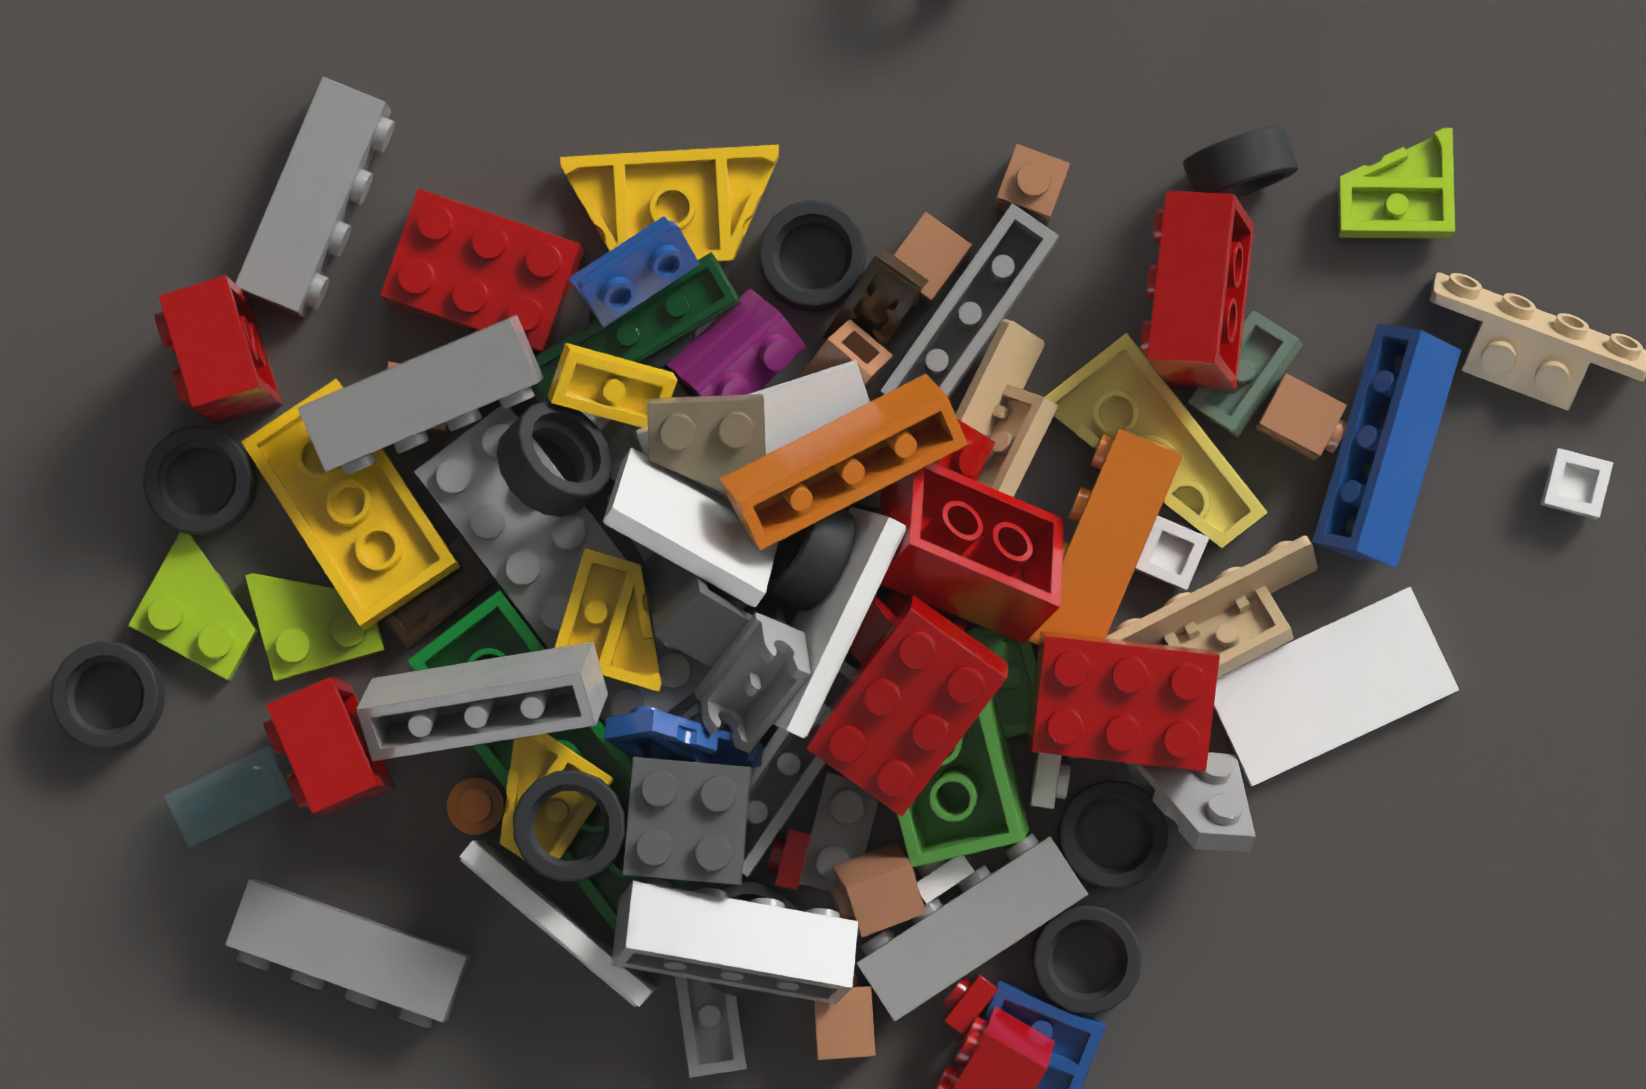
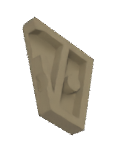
(706, 434)

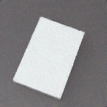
(688, 527)

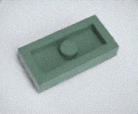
(1263, 360)

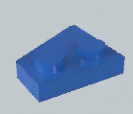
(1074, 1034)

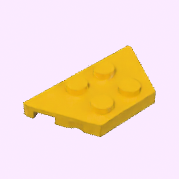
(701, 190)

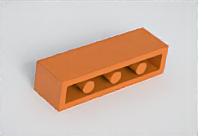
(843, 461)
(1110, 531)

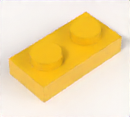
(608, 385)

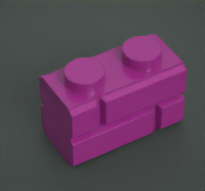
(738, 351)

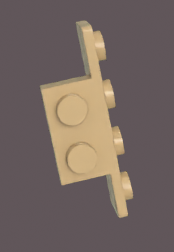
(1531, 348)
(1005, 411)
(1232, 613)

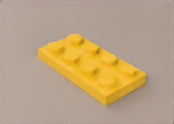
(357, 524)

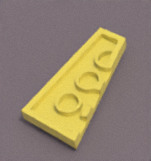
(1129, 393)

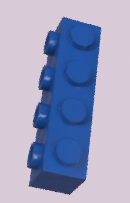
(1387, 445)

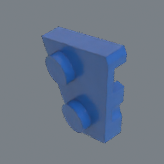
(660, 735)

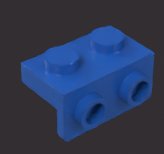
(634, 270)

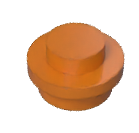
(475, 806)

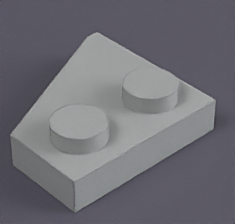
(1204, 804)

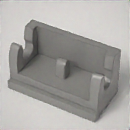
(754, 680)

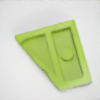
(1402, 194)
(195, 611)
(307, 627)

